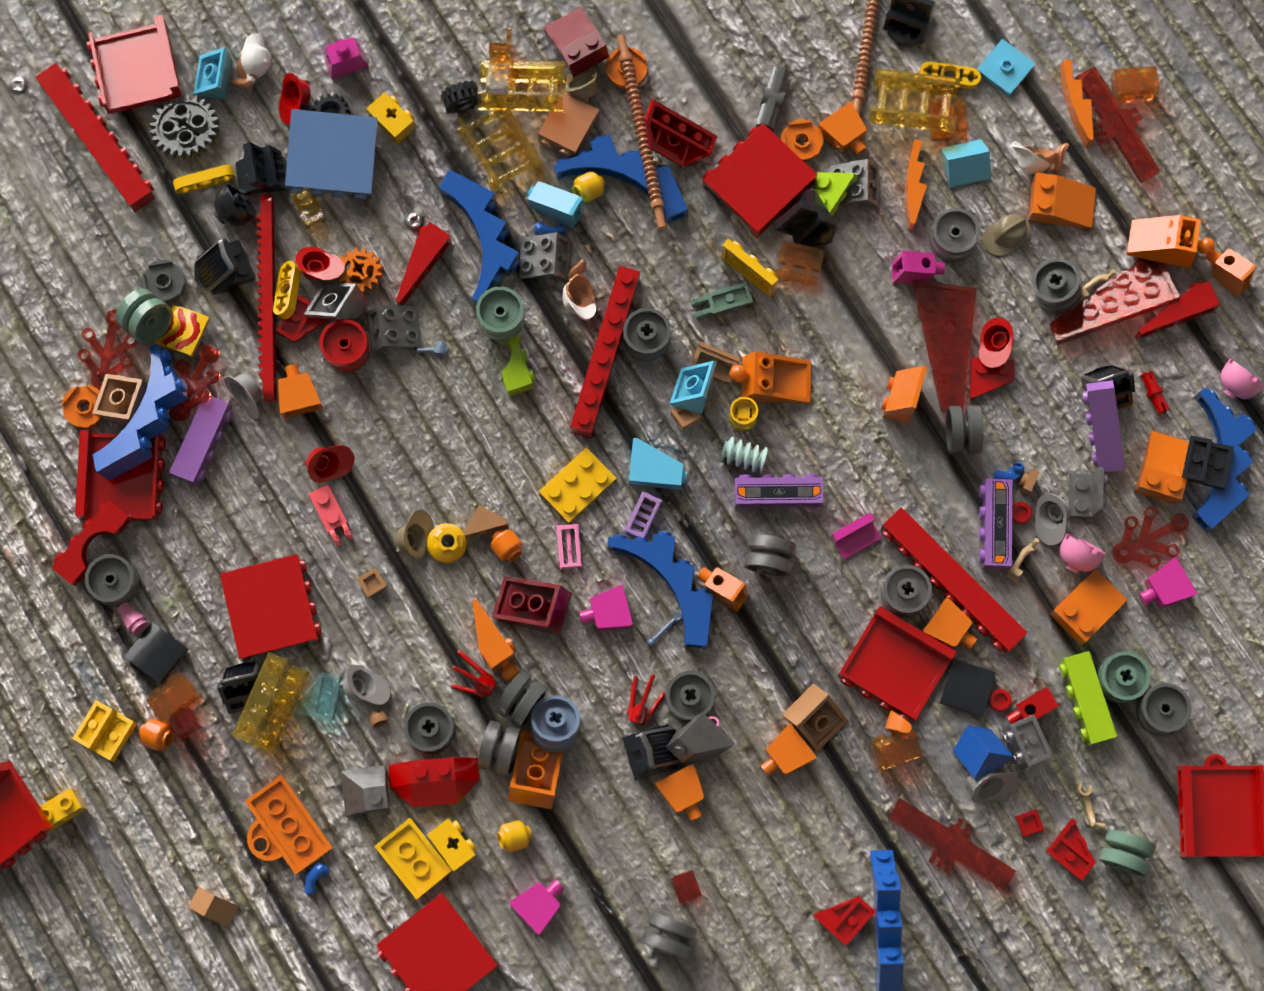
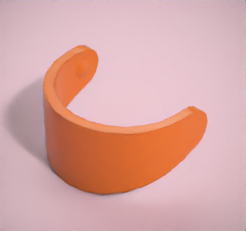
(897, 723)

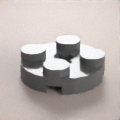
(164, 268)

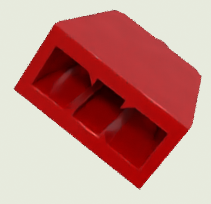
(1042, 702)

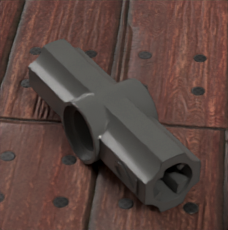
(773, 97)

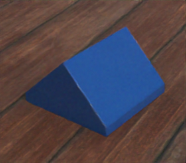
(981, 751)

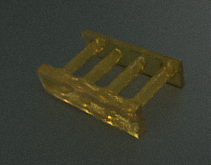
(531, 73)
(917, 83)
(521, 145)
(280, 709)

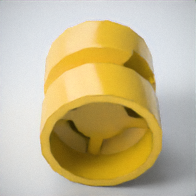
(743, 414)

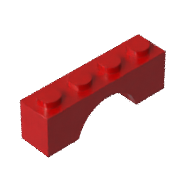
(73, 562)

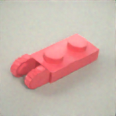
(330, 512)

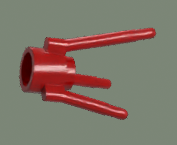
(484, 684)
(639, 713)

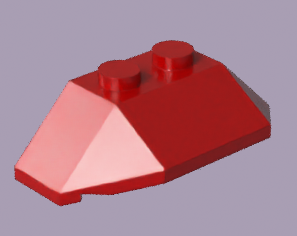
(676, 136)
(434, 780)

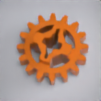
(365, 265)

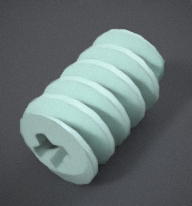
(744, 454)

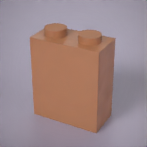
(568, 128)

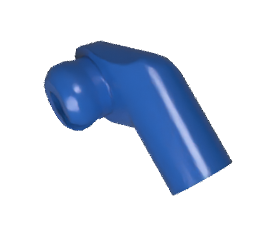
(540, 228)
(1013, 473)
(313, 875)

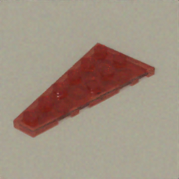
(1125, 296)
(947, 325)

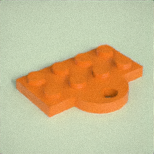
(285, 827)

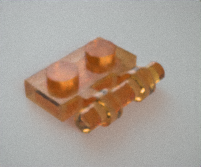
(960, 127)
(801, 257)

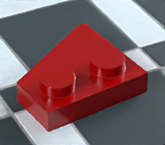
(298, 325)
(989, 379)
(1071, 851)
(845, 918)

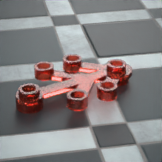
(107, 353)
(208, 355)
(1148, 540)

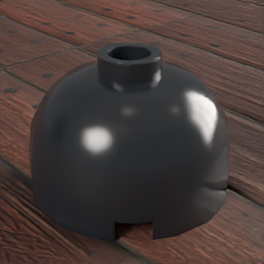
(232, 207)

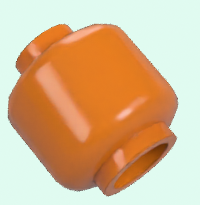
(506, 545)
(156, 734)

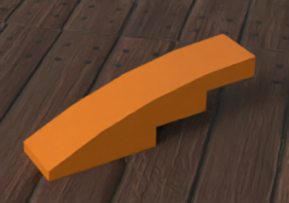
(1079, 109)
(913, 189)

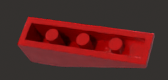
(427, 250)
(1193, 303)

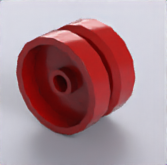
(347, 333)

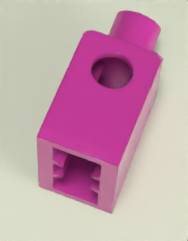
(344, 57)
(915, 266)
(1168, 586)
(609, 611)
(538, 905)

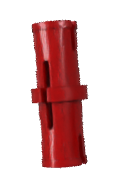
(1155, 392)

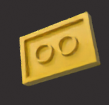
(749, 267)
(577, 485)
(413, 858)

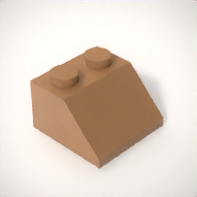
(119, 398)
(815, 717)

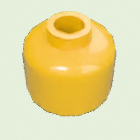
(588, 186)
(514, 836)

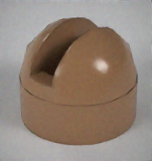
(378, 718)

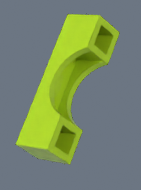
(515, 374)

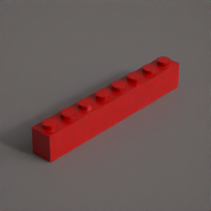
(95, 137)
(605, 352)
(953, 581)

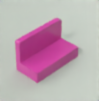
(856, 536)

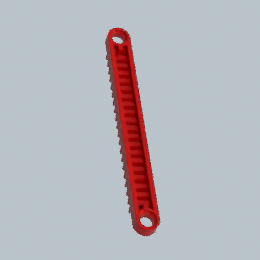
(266, 300)

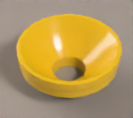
(446, 554)

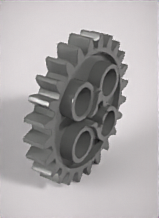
(173, 141)

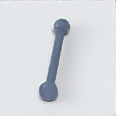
(676, 617)

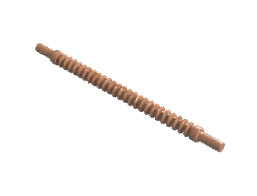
(858, 93)
(656, 202)

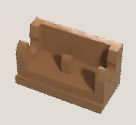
(723, 360)

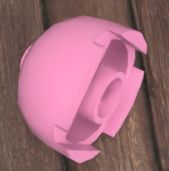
(1239, 381)
(1080, 554)

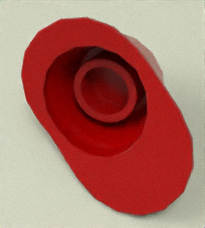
(294, 95)
(319, 264)
(996, 342)
(329, 463)

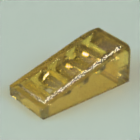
(313, 220)

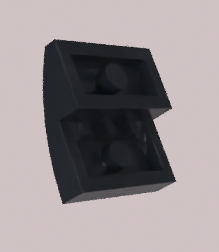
(1207, 462)
(156, 653)
(967, 688)

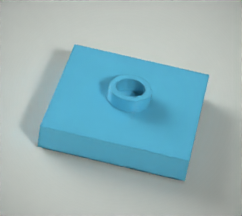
(1005, 67)

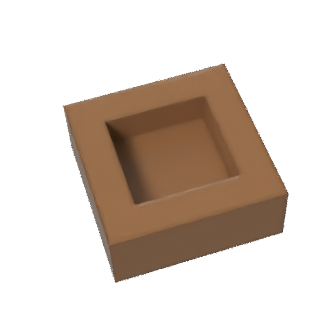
(685, 418)
(1028, 481)
(372, 582)

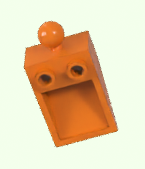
(1168, 240)
(773, 378)
(493, 647)

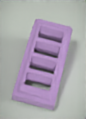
(644, 495)

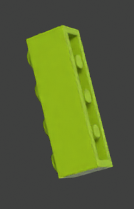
(1087, 698)

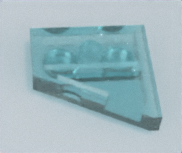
(321, 697)

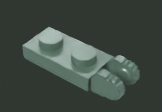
(723, 300)

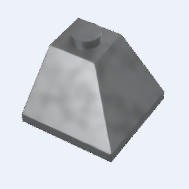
(337, 302)
(699, 741)
(365, 790)

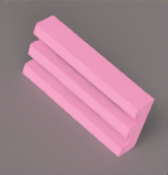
(570, 565)

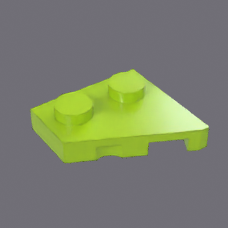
(833, 188)

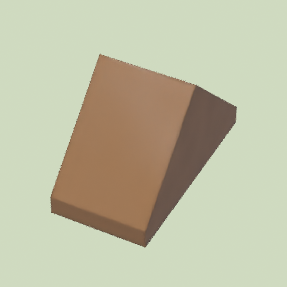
(483, 523)
(213, 907)

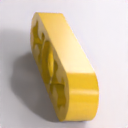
(964, 83)
(204, 179)
(288, 276)

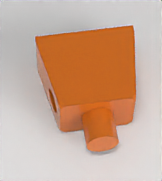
(844, 130)
(1232, 270)
(297, 393)
(730, 592)
(950, 626)
(787, 753)
(683, 791)

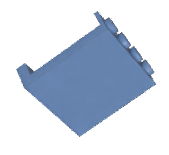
(331, 154)

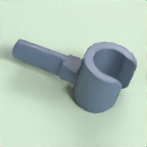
(440, 349)

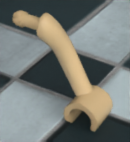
(1098, 279)
(1014, 573)
(1089, 808)

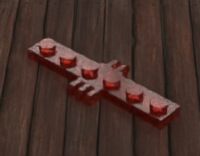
(1118, 125)
(951, 844)

